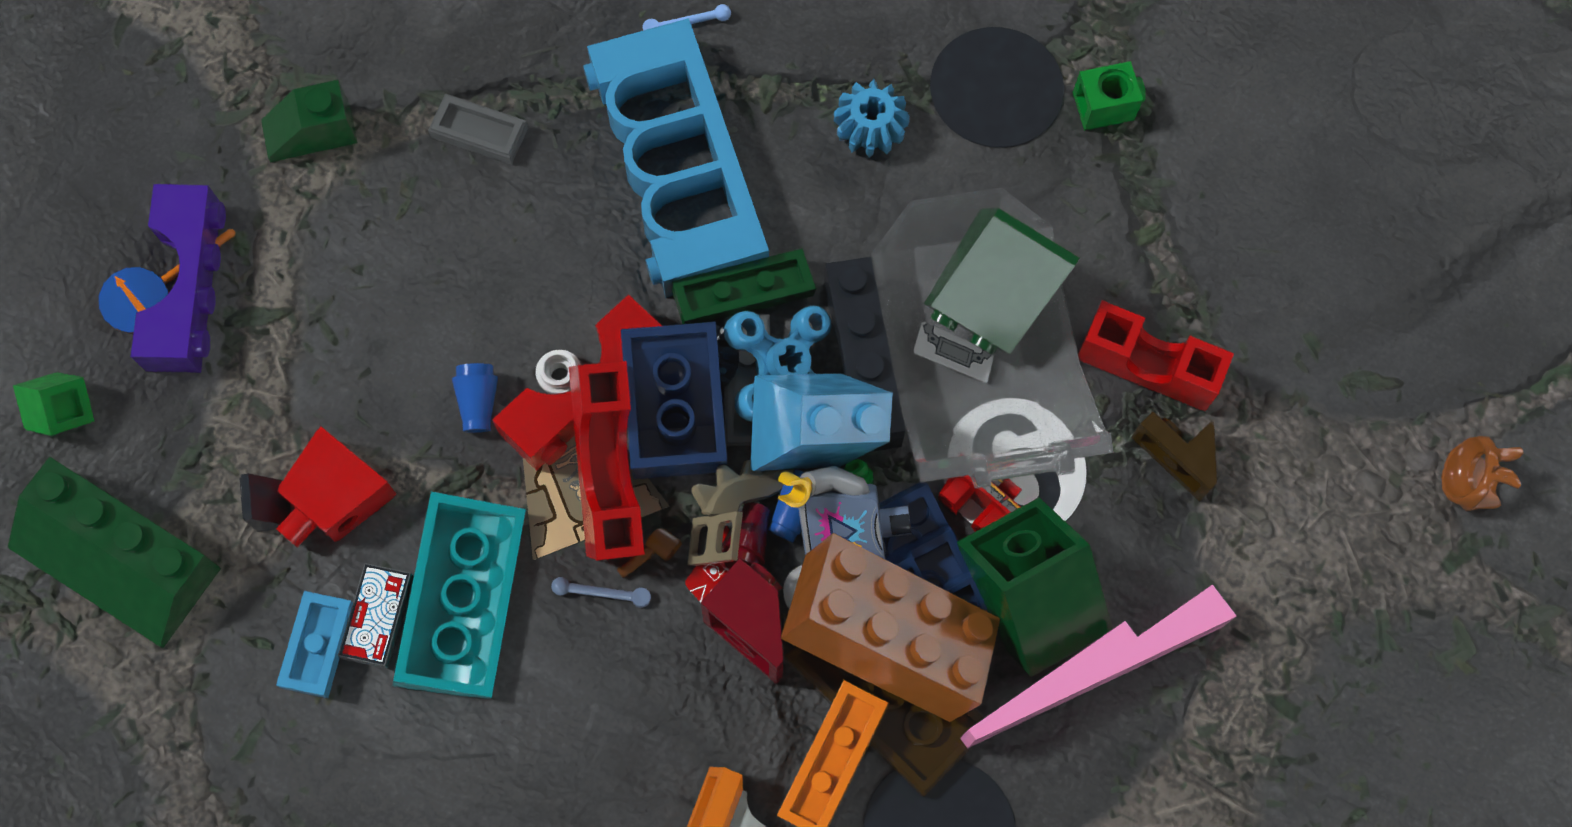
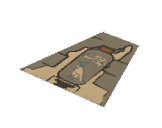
(557, 506)

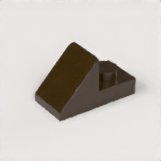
(1189, 463)

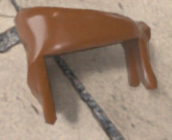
(1471, 479)

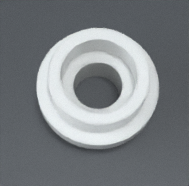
(550, 362)

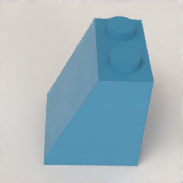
(816, 420)

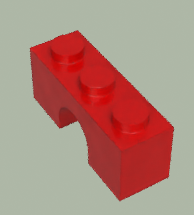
(1181, 371)

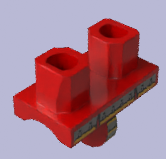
(994, 499)

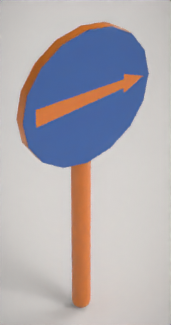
(137, 290)

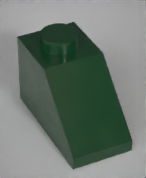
(309, 122)

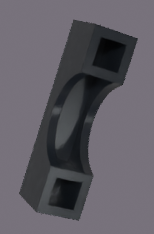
(862, 333)

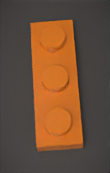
(833, 757)

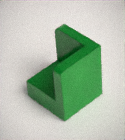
(53, 403)

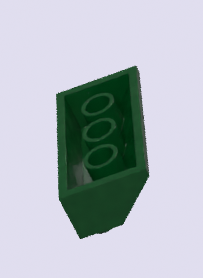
(108, 552)

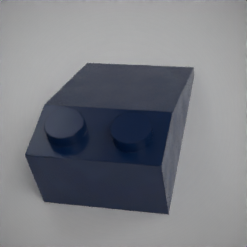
(674, 400)

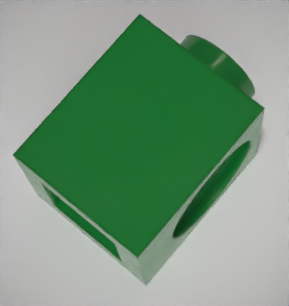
(1100, 110)

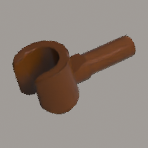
(659, 542)

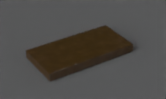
(908, 737)

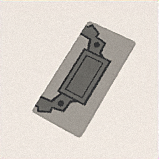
(953, 352)

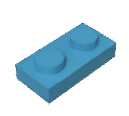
(315, 645)

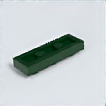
(743, 287)

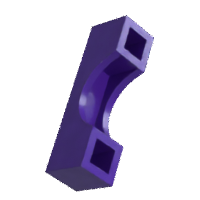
(174, 330)

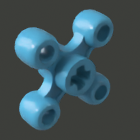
(771, 351)

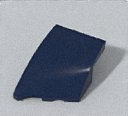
(932, 547)

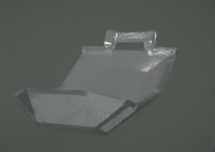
(1036, 402)

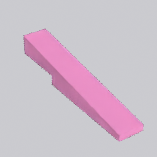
(1106, 660)

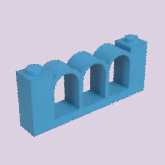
(649, 63)

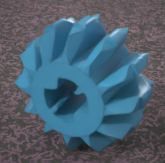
(875, 103)

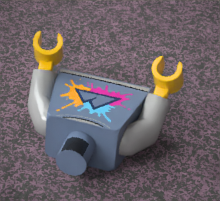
(845, 505)

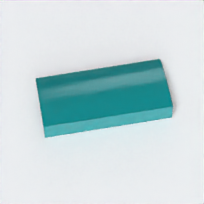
(459, 597)

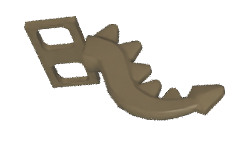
(722, 507)

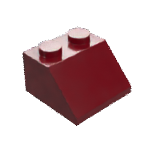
(747, 616)

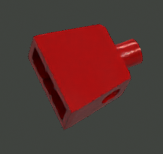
(330, 491)

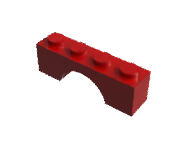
(543, 423)
(606, 490)

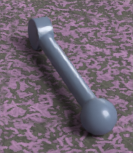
(640, 596)

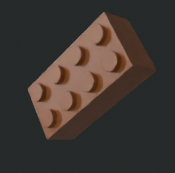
(891, 628)

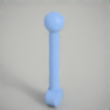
(721, 13)

